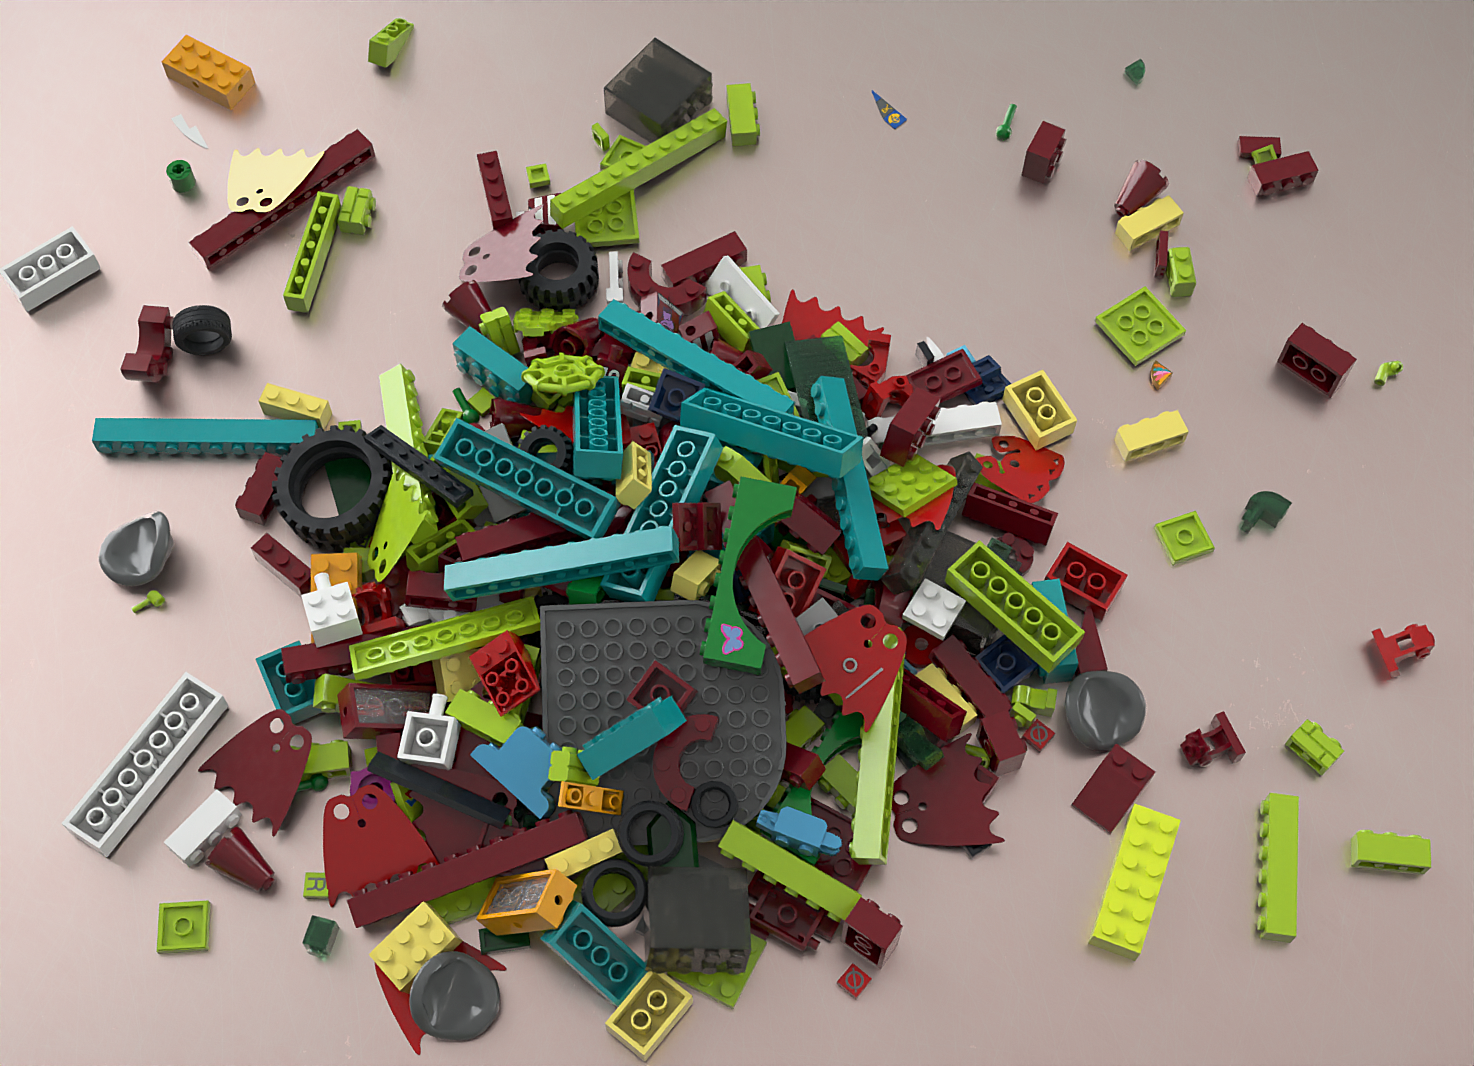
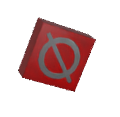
(1038, 735)
(854, 981)

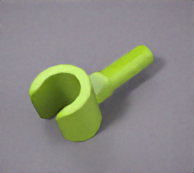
(153, 597)

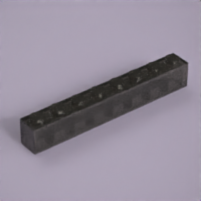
(924, 539)

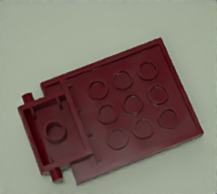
(792, 917)

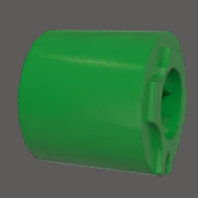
(180, 176)

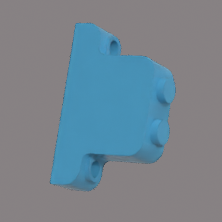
(522, 767)

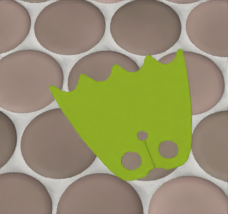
(396, 525)

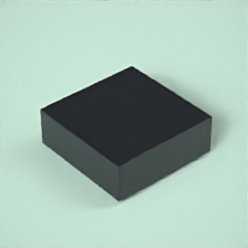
(924, 354)

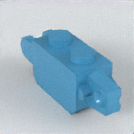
(799, 832)

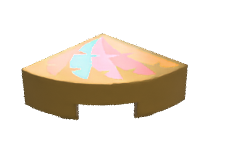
(1159, 375)

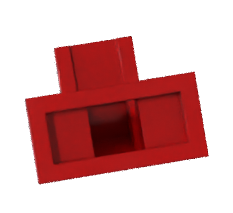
(879, 349)
(880, 394)
(374, 595)
(1391, 653)

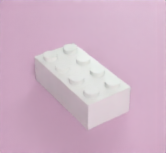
(49, 269)

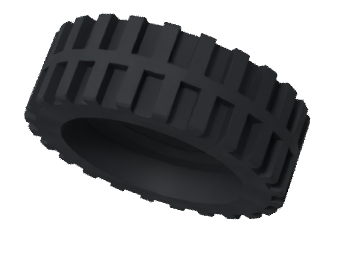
(305, 461)

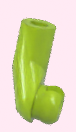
(1386, 370)
(979, 752)

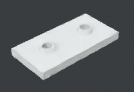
(745, 294)

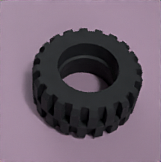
(566, 292)

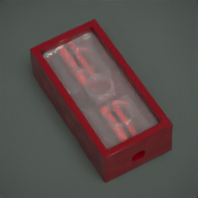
(380, 708)

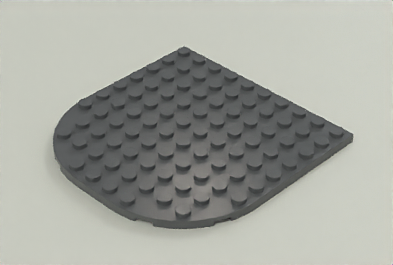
(598, 657)

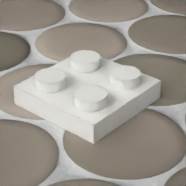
(933, 609)

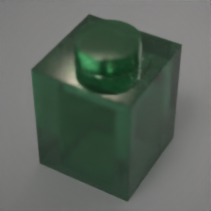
(320, 936)

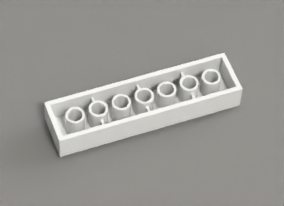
(145, 764)

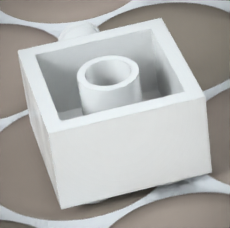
(331, 612)
(430, 737)

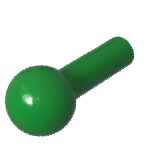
(1004, 131)
(469, 415)
(316, 782)

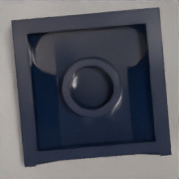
(671, 392)
(1006, 663)

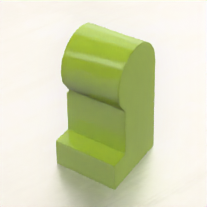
(1036, 700)

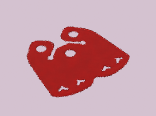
(1030, 473)

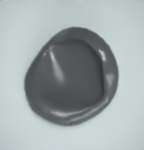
(137, 550)
(1104, 709)
(454, 997)

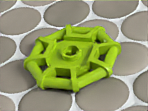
(563, 374)

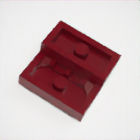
(698, 525)

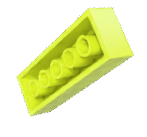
(1134, 882)

